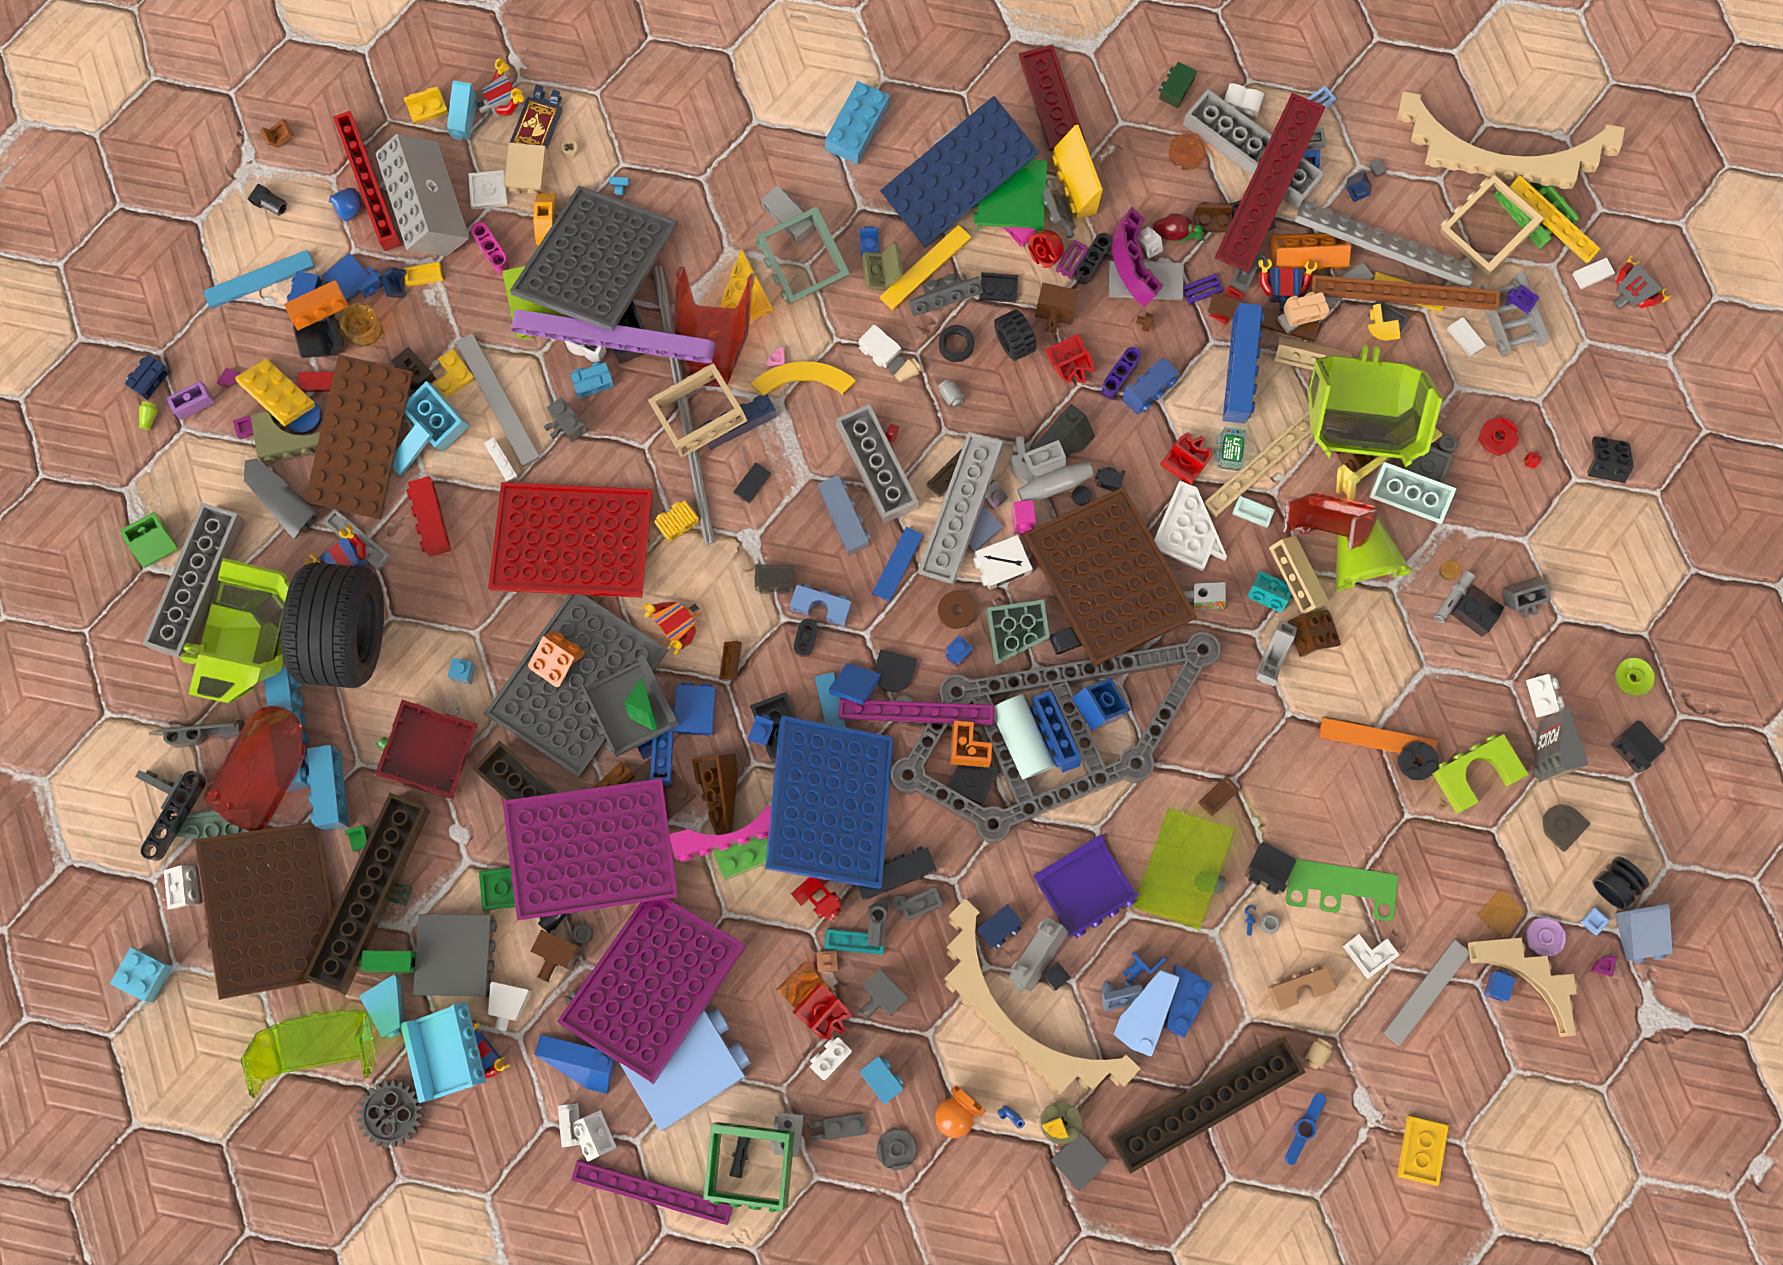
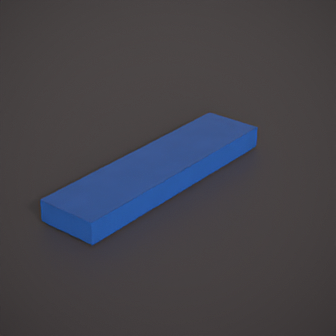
(897, 564)

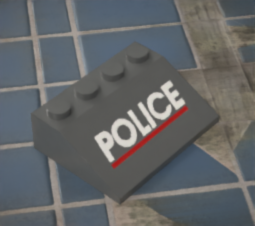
(1558, 747)

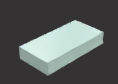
(1253, 511)

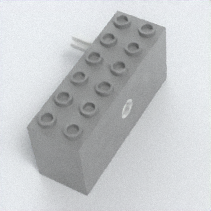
(421, 195)

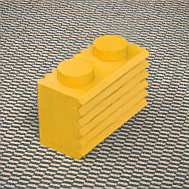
(676, 521)

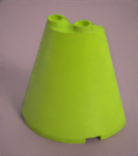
(1371, 560)

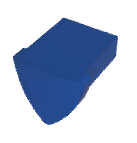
(1313, 154)

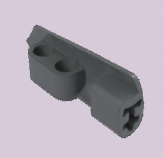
(279, 498)
(226, 731)

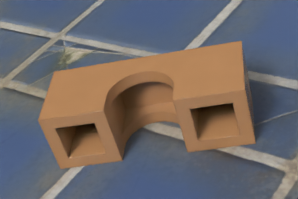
(1284, 993)

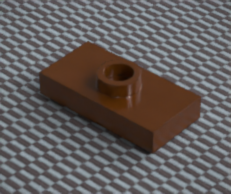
(730, 660)

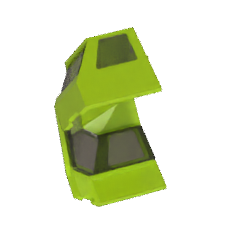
(1372, 406)
(240, 634)

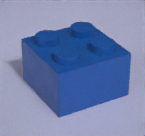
(1101, 704)

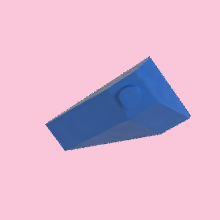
(579, 1062)

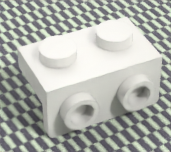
(1545, 695)
(831, 1058)

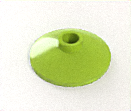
(1642, 673)

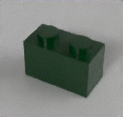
(1177, 84)

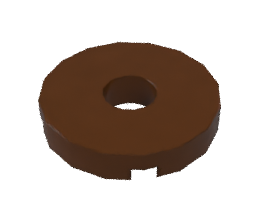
(956, 598)

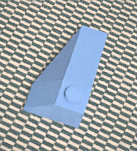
(1144, 1019)

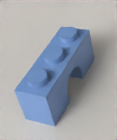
(805, 598)

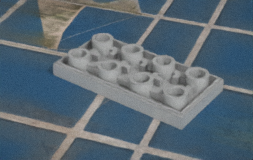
(1167, 273)

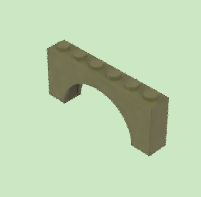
(277, 444)

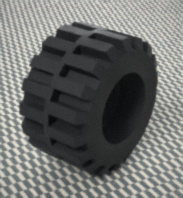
(1015, 334)

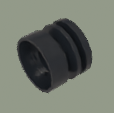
(1620, 883)

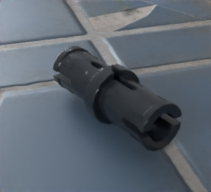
(740, 1156)

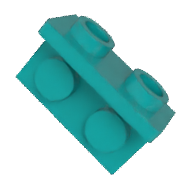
(1270, 591)

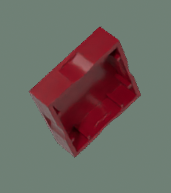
(426, 749)

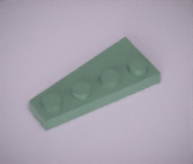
(206, 825)

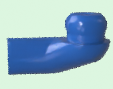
(1016, 1119)

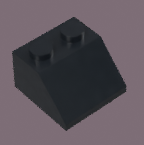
(1478, 611)

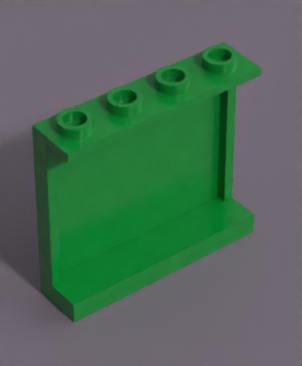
(1017, 200)

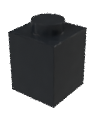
(1056, 976)

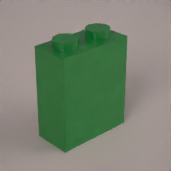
(388, 961)

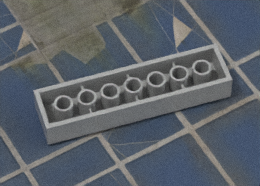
(1244, 142)
(193, 580)

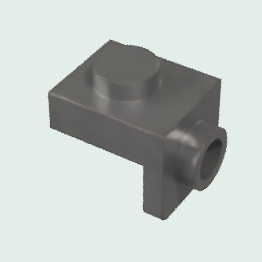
(995, 495)

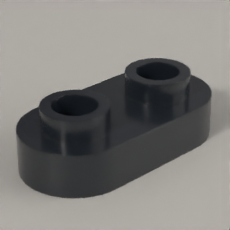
(805, 638)

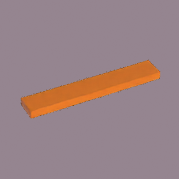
(1368, 736)

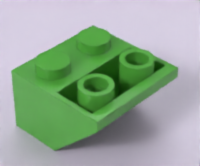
(149, 539)

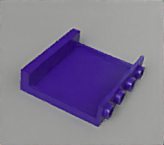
(1085, 887)

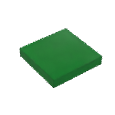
(496, 889)

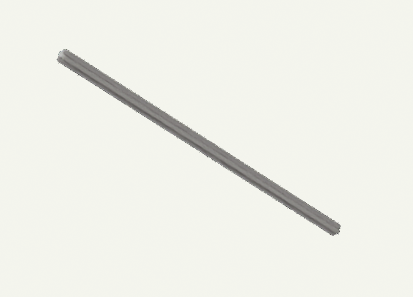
(684, 410)

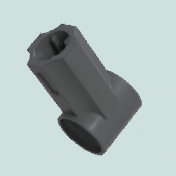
(876, 929)

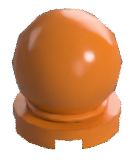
(957, 1114)

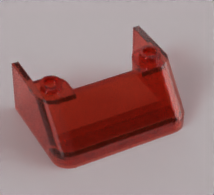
(1332, 516)

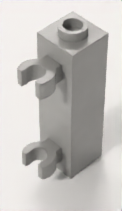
(1038, 955)

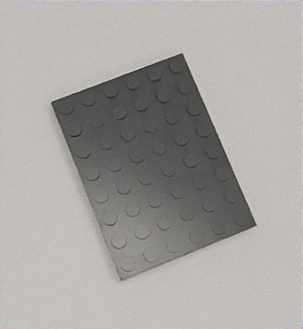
(594, 258)
(557, 717)

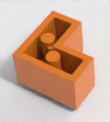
(965, 750)

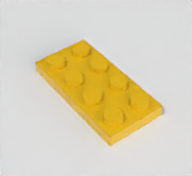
(275, 392)

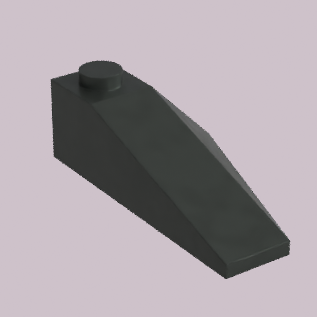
(1070, 429)

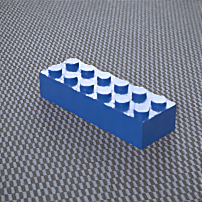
(1242, 363)

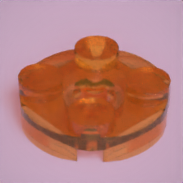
(1190, 142)

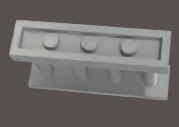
(1532, 319)

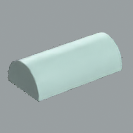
(1411, 492)
(1023, 737)

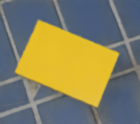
(1423, 1150)

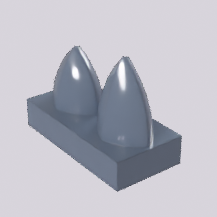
(1120, 998)

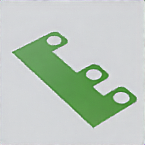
(1338, 880)

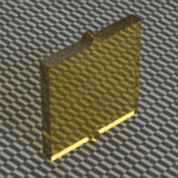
(1500, 913)

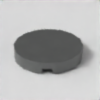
(896, 1149)

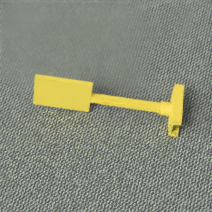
(1347, 479)

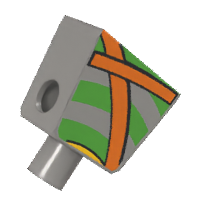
(1214, 595)

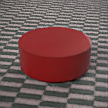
(892, 433)

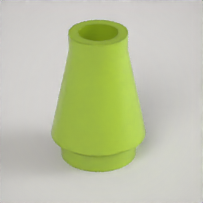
(147, 414)

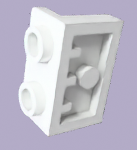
(181, 886)
(594, 1135)

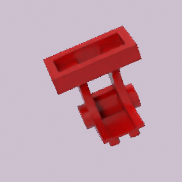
(827, 906)

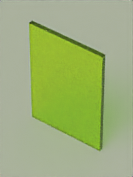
(1184, 869)

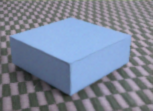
(1595, 921)

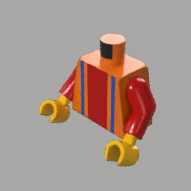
(675, 622)

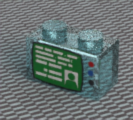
(1230, 449)

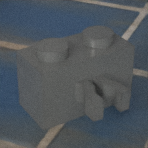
(564, 420)
(1526, 595)

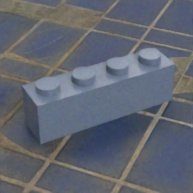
(843, 514)

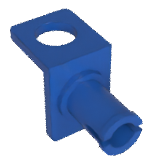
(1139, 965)

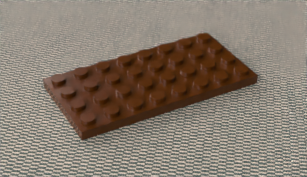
(359, 436)

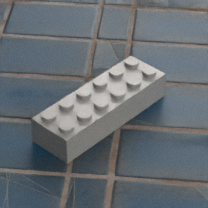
(876, 463)

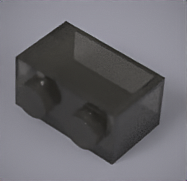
(774, 578)

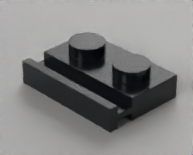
(999, 287)

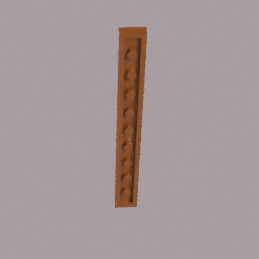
(1406, 292)

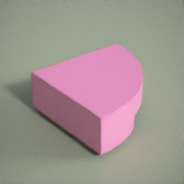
(776, 358)

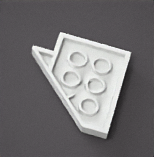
(1188, 530)

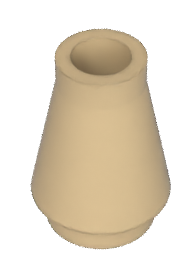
(908, 370)

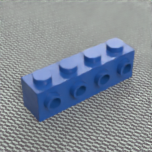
(1056, 731)

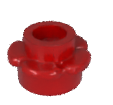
(1532, 460)

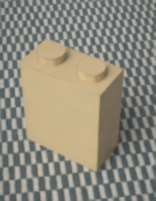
(526, 168)

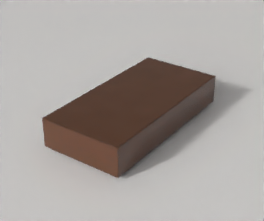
(1218, 796)

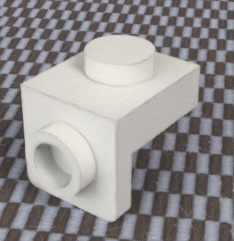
(1150, 242)

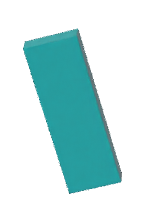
(850, 942)

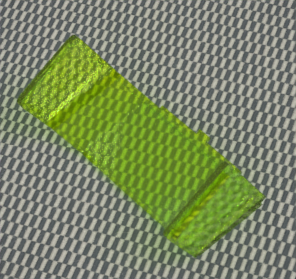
(308, 1044)

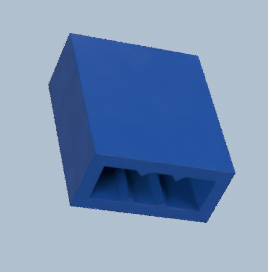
(695, 709)

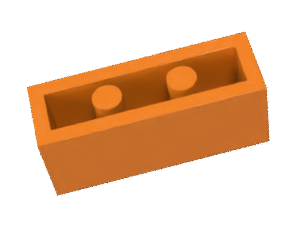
(316, 305)

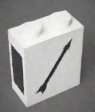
(1002, 562)

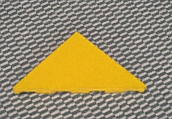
(737, 284)

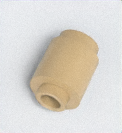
(1318, 1054)

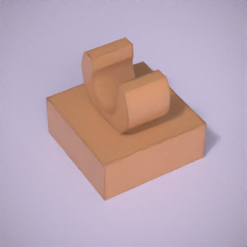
(827, 961)

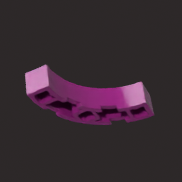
(1128, 259)

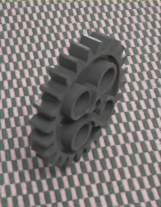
(401, 1127)

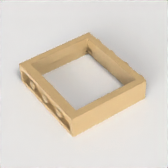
(1472, 255)
(709, 431)

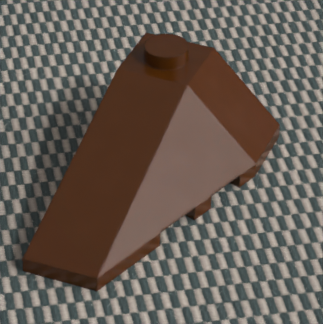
(719, 784)

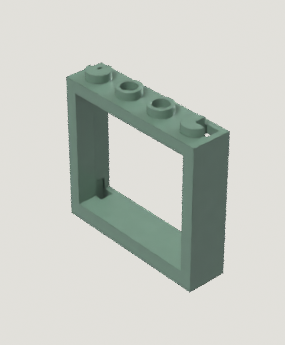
(829, 243)

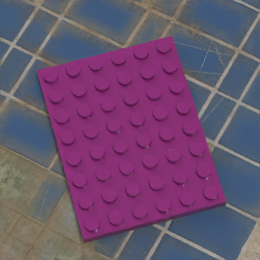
(589, 849)
(651, 986)

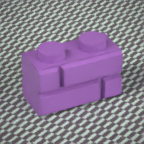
(190, 400)

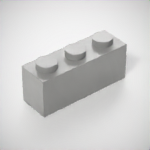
(782, 209)

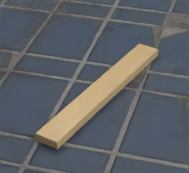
(1259, 466)

